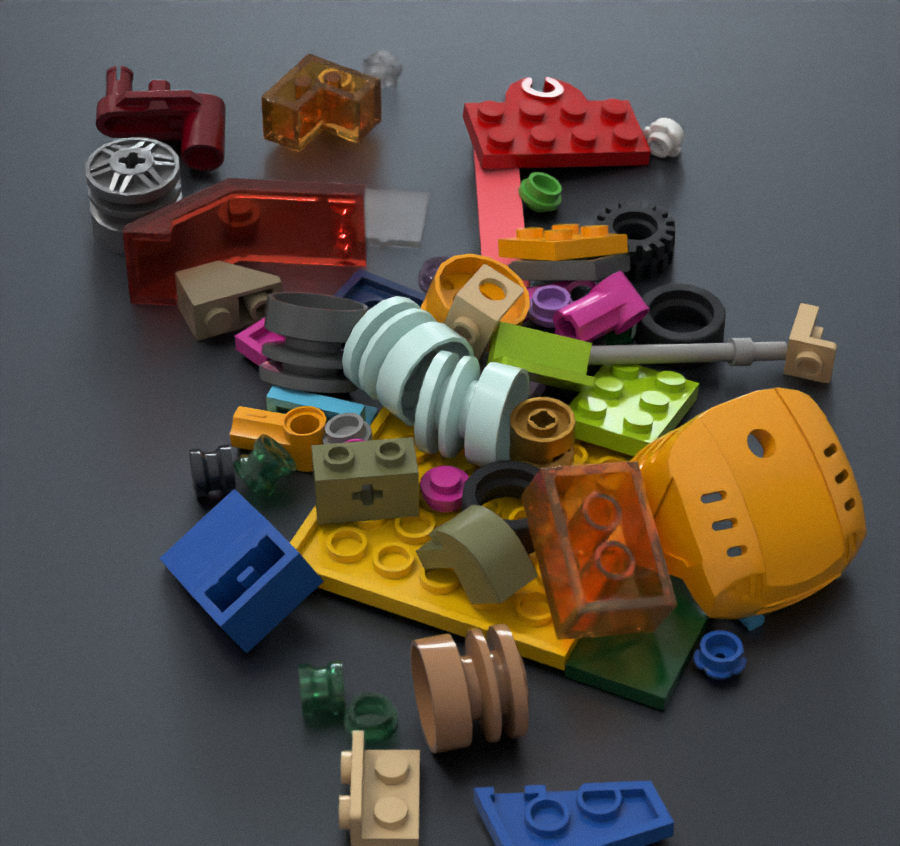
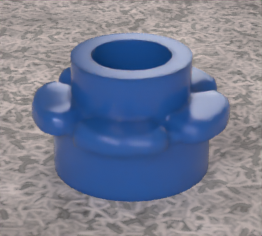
(720, 655)

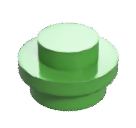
(540, 192)

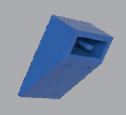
(241, 570)

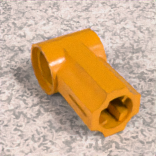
(293, 430)

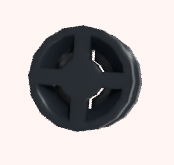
(212, 471)

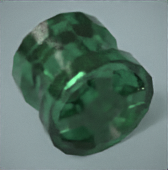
(264, 465)
(321, 688)

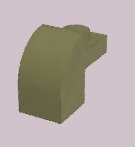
(482, 553)

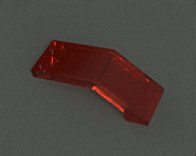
(245, 223)

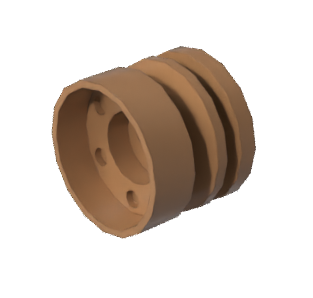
(480, 686)

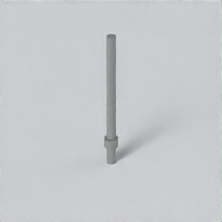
(735, 352)

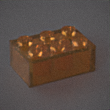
(598, 550)

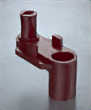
(165, 116)

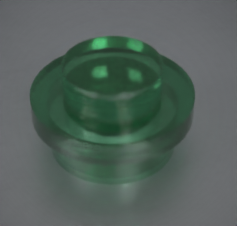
(373, 715)

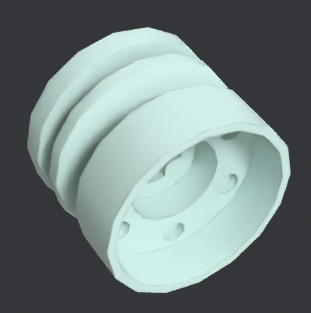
(393, 351)
(467, 408)

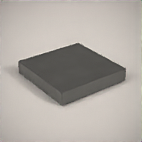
(573, 269)

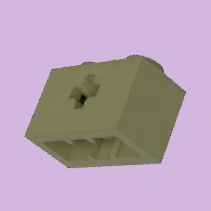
(365, 480)

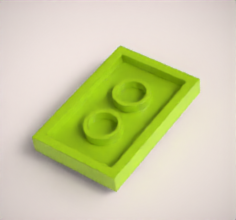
(631, 406)

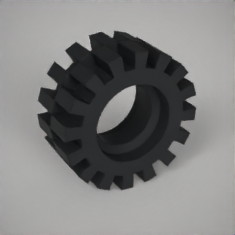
(652, 232)

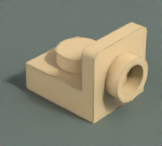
(806, 352)

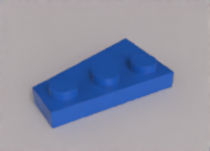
(591, 816)

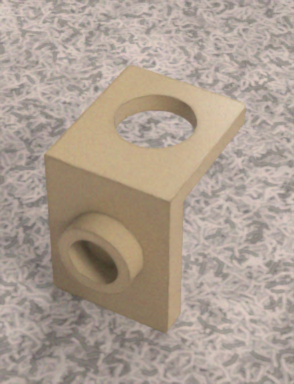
(477, 316)

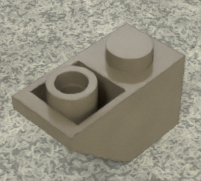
(223, 297)

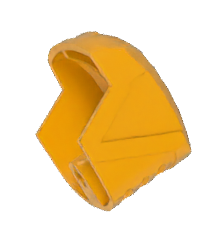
(789, 511)

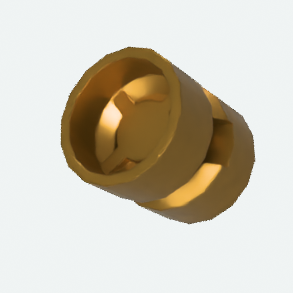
(542, 433)

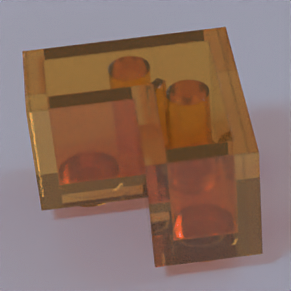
(319, 98)

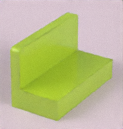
(546, 356)

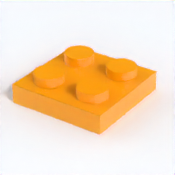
(562, 243)

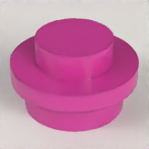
(443, 488)

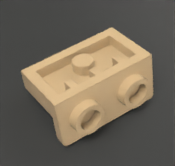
(382, 795)

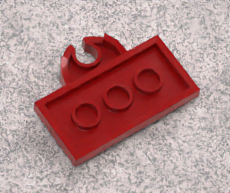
(554, 129)

